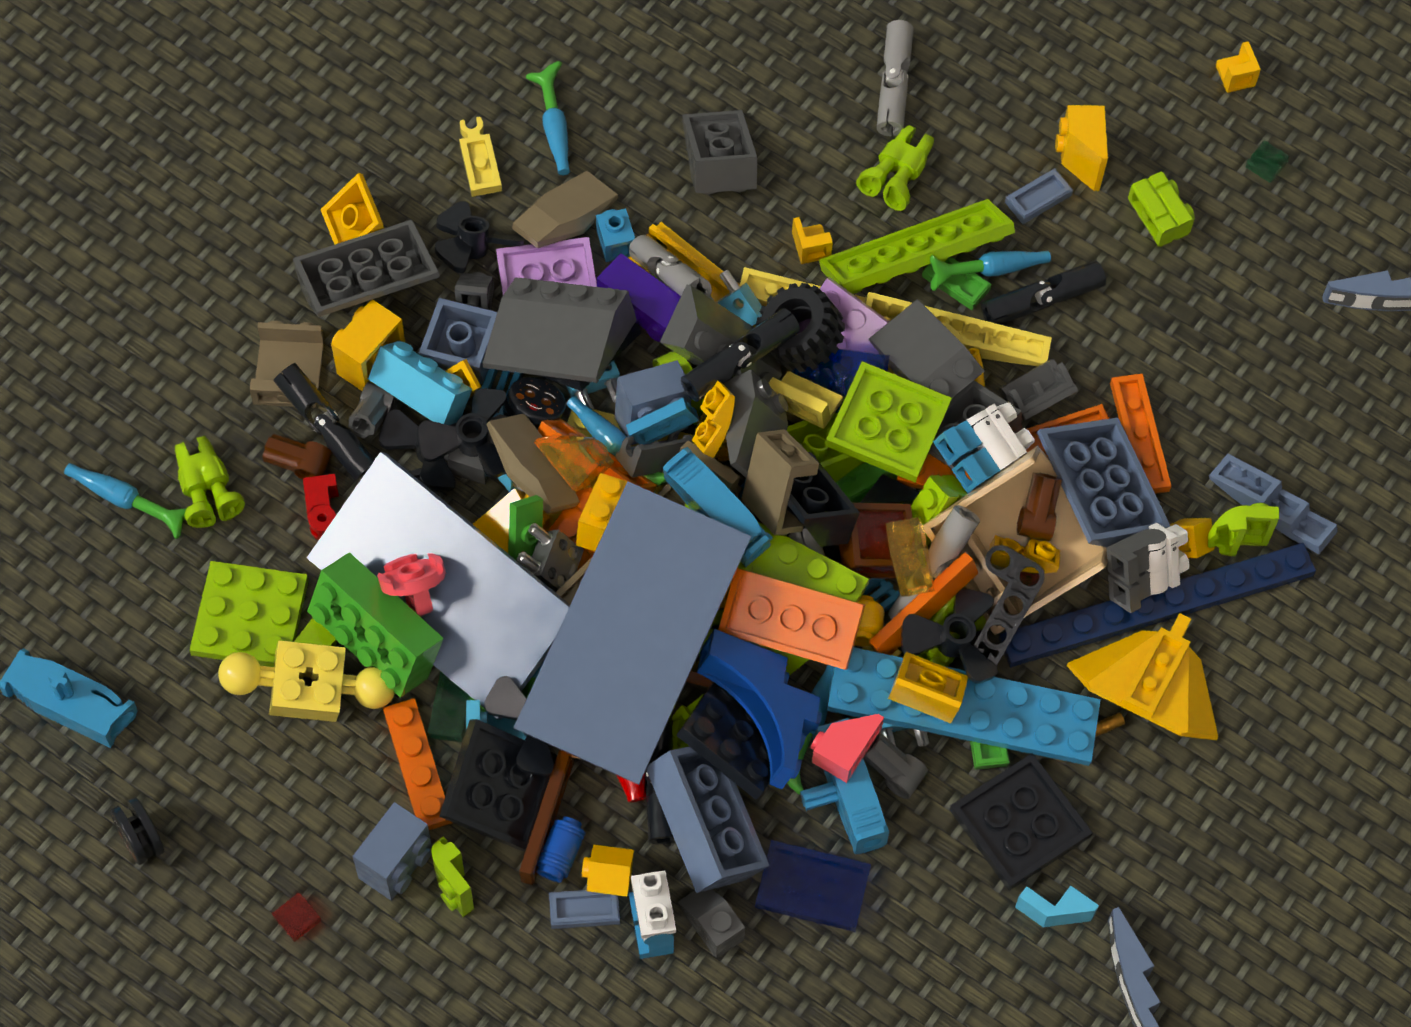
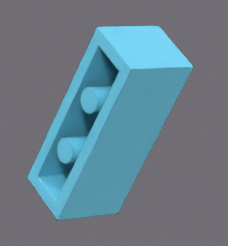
(420, 383)

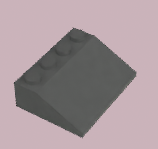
(364, 268)
(558, 329)

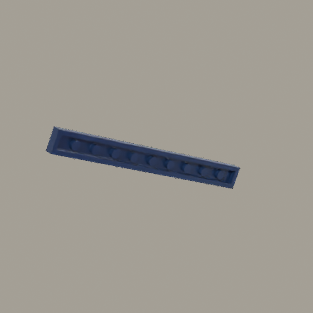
(1192, 595)

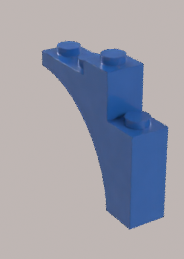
(760, 685)

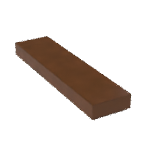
(546, 816)

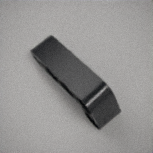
(1014, 588)

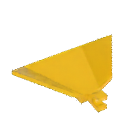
(1154, 678)

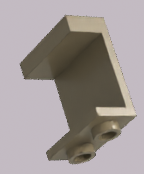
(278, 349)
(770, 477)

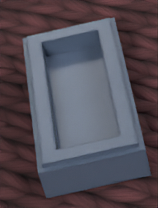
(1038, 196)
(583, 909)

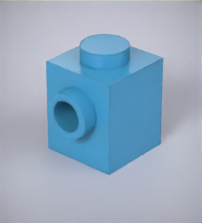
(614, 233)

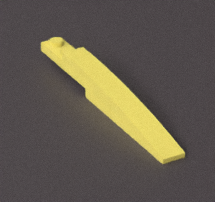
(992, 339)

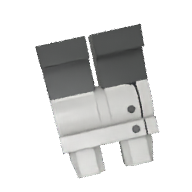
(1147, 564)

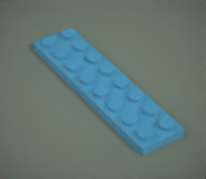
(991, 712)

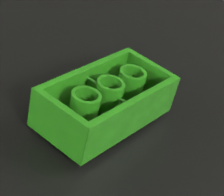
(374, 625)

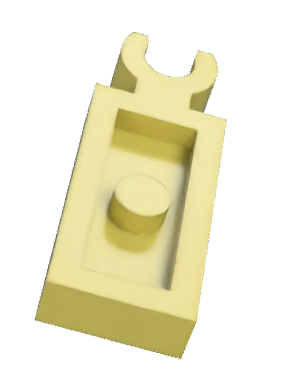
(479, 160)

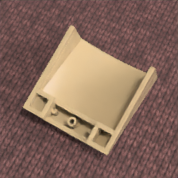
(998, 508)

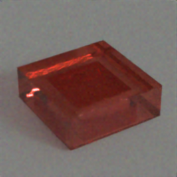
(296, 917)

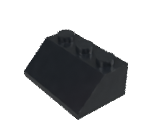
(823, 508)

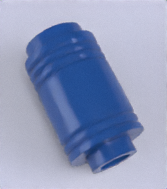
(560, 849)

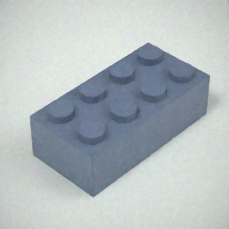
(706, 820)

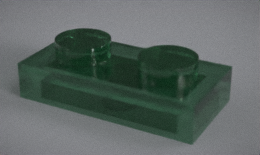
(448, 711)

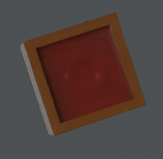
(868, 545)

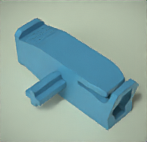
(712, 498)
(67, 698)
(855, 803)

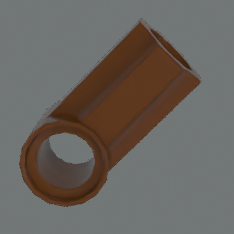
(302, 459)
(1039, 515)

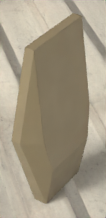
(565, 211)
(528, 465)

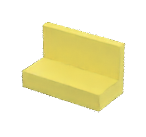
(807, 399)

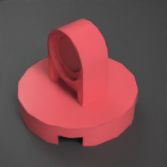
(413, 579)

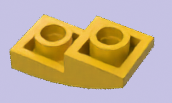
(719, 408)
(1039, 551)

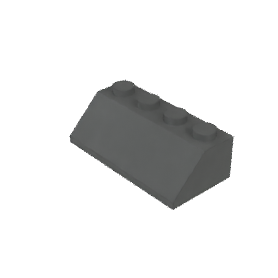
(705, 328)

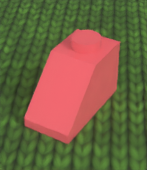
(845, 745)

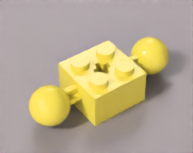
(290, 697)

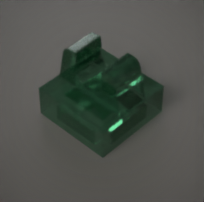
(1267, 161)

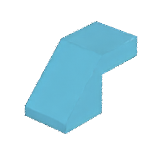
(1070, 909)

